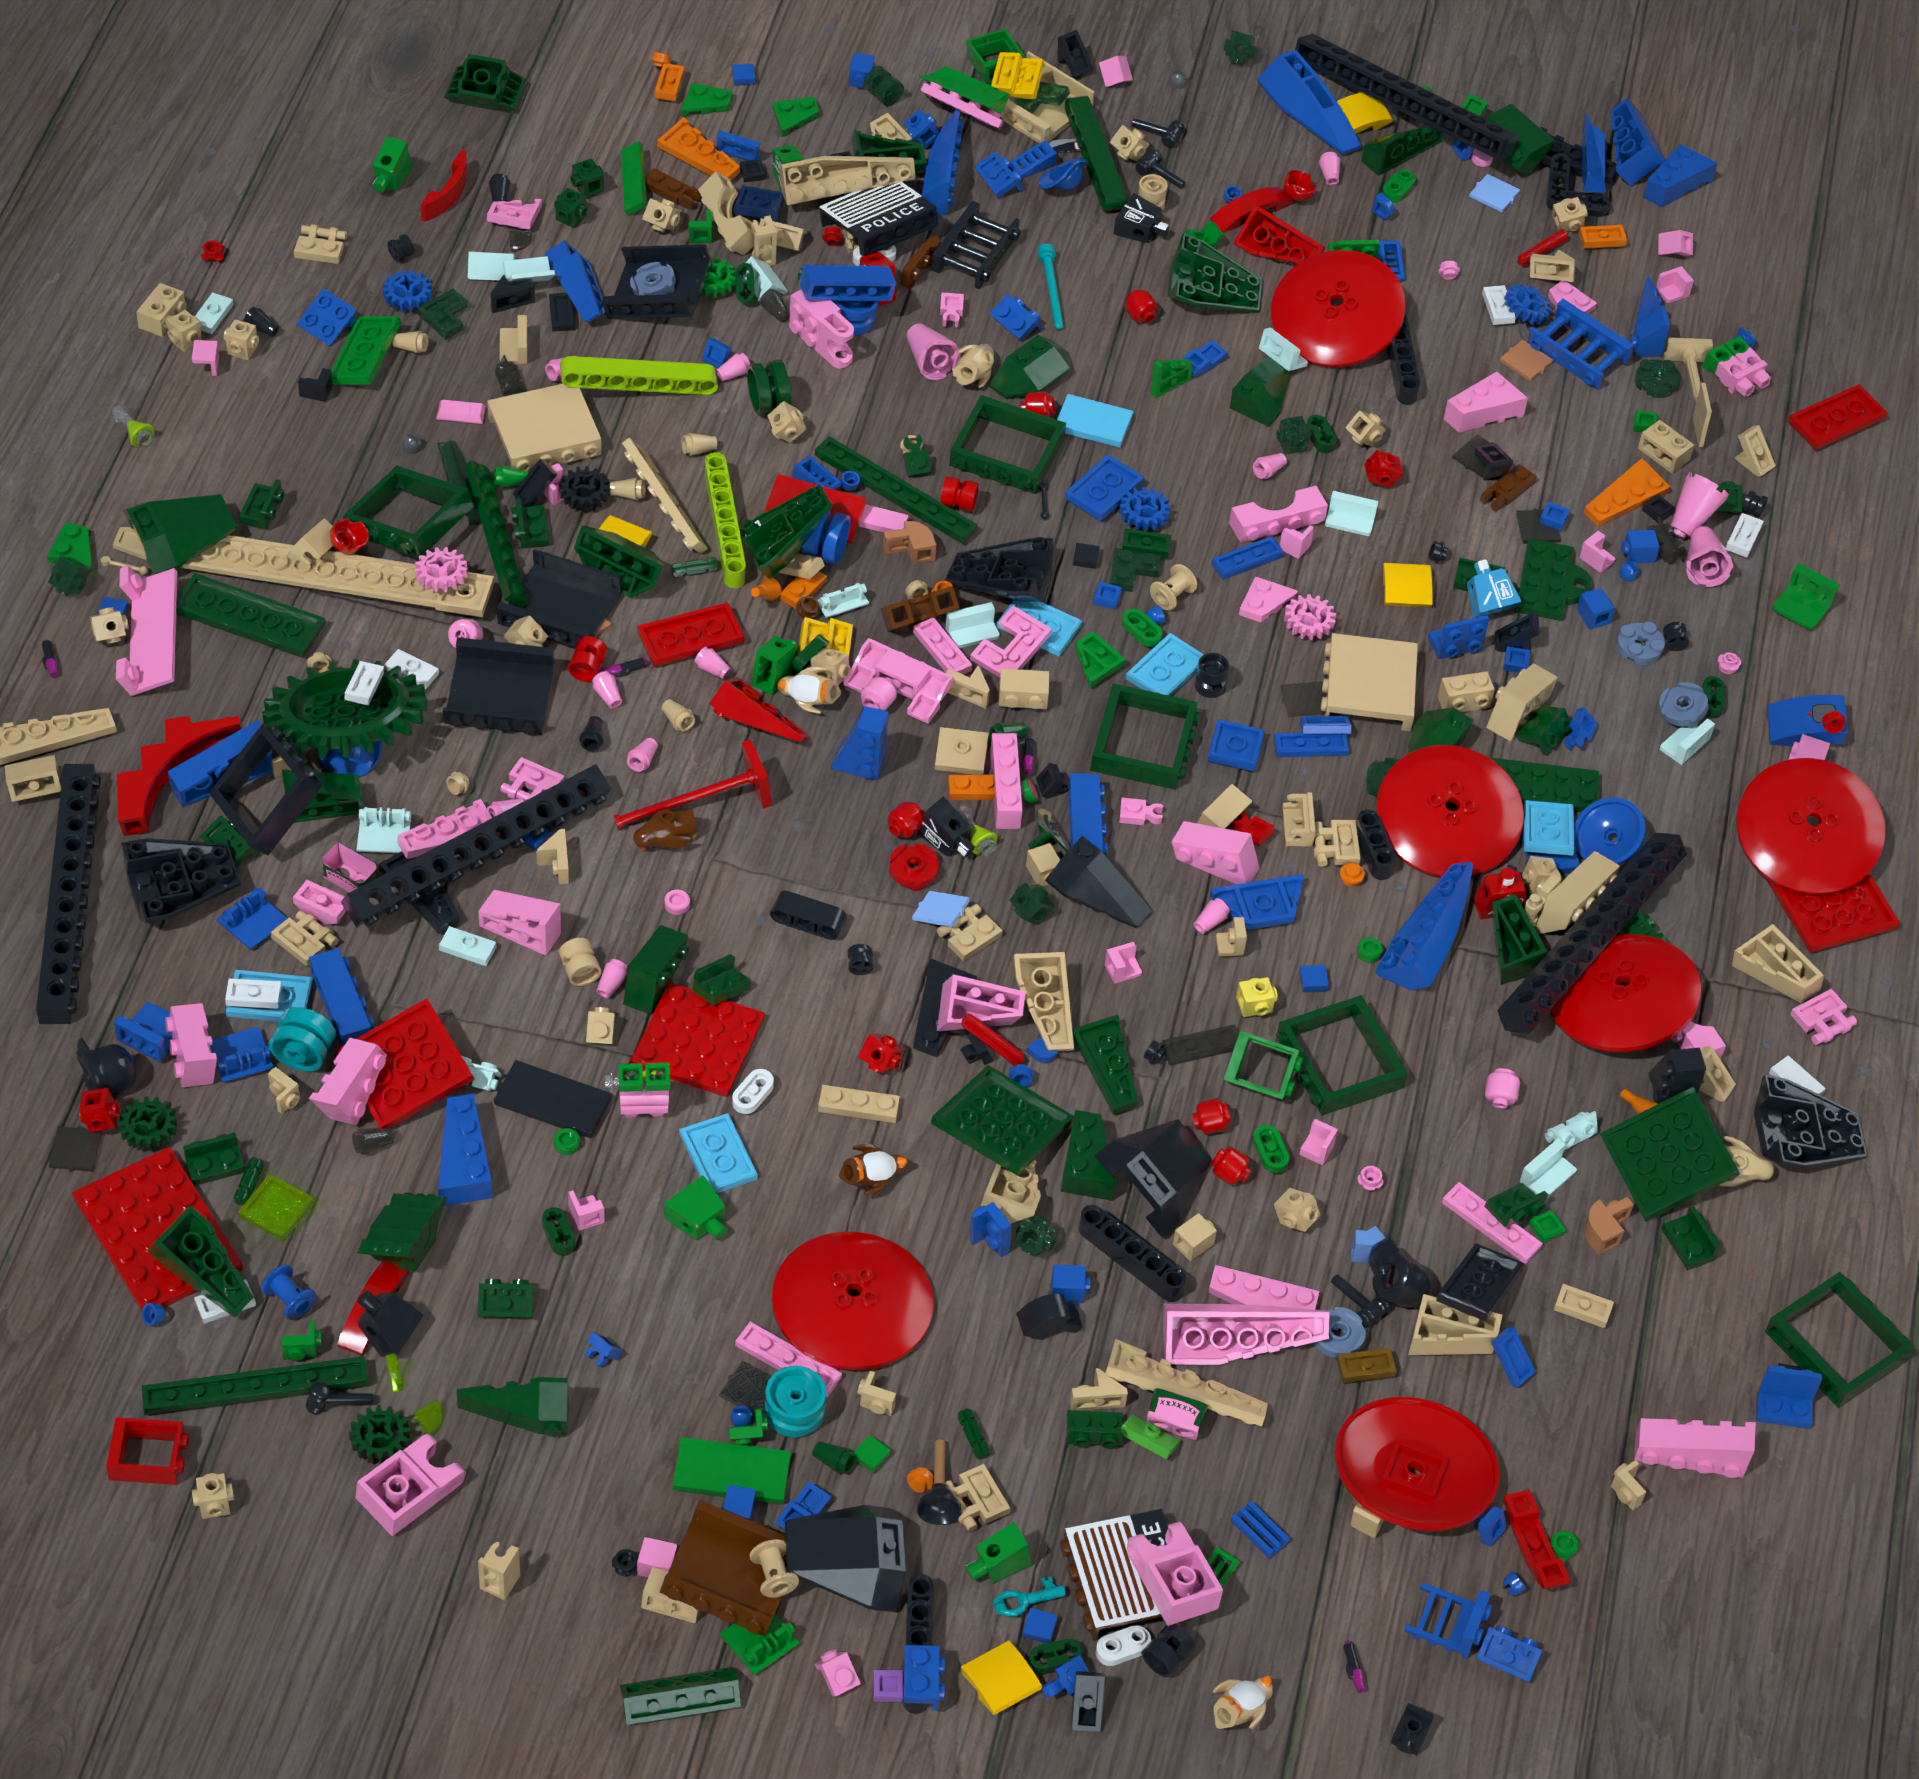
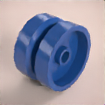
(859, 314)
(829, 538)

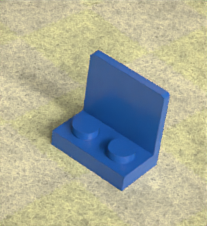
(1459, 637)
(145, 1031)
(1787, 1397)

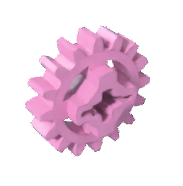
(441, 569)
(1310, 617)

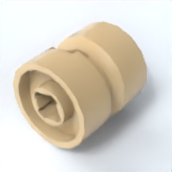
(1153, 189)
(579, 961)

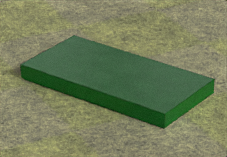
(365, 350)
(712, 1466)

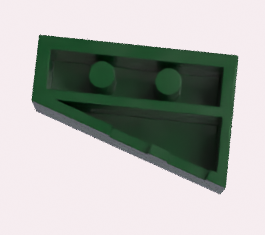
(876, 146)
(336, 798)
(1516, 940)
(654, 968)
(1082, 1170)

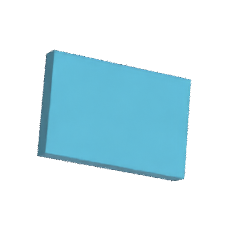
(1095, 420)
(1062, 624)
(1165, 666)
(1548, 828)
(294, 993)
(718, 1153)

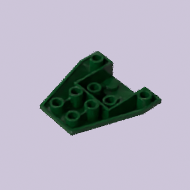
(1211, 279)
(179, 528)
(784, 529)

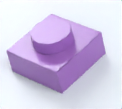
(888, 1686)

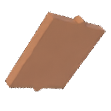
(1526, 360)

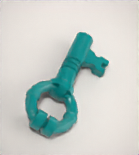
(1024, 1600)

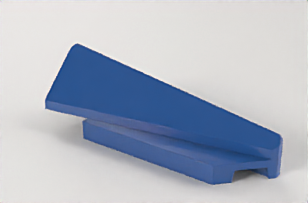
(1593, 157)
(577, 279)

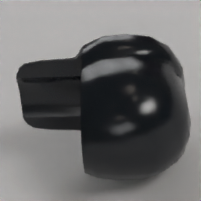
(106, 1067)
(1412, 1278)

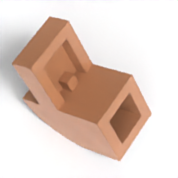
(915, 539)
(1603, 1226)

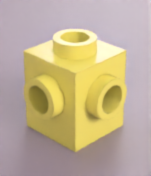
(1256, 997)

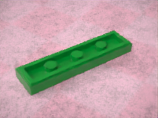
(633, 178)

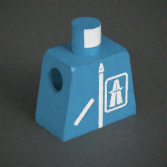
(1491, 591)

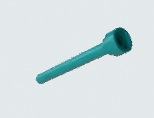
(1046, 255)

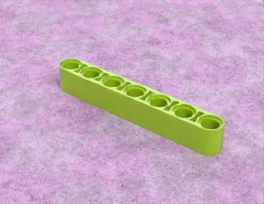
(638, 375)
(725, 520)

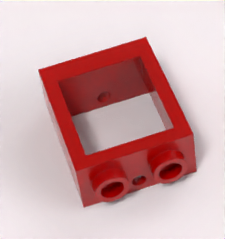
(146, 1429)

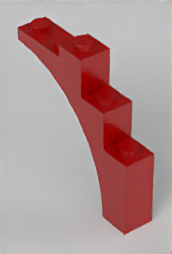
(184, 740)

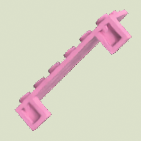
(151, 631)

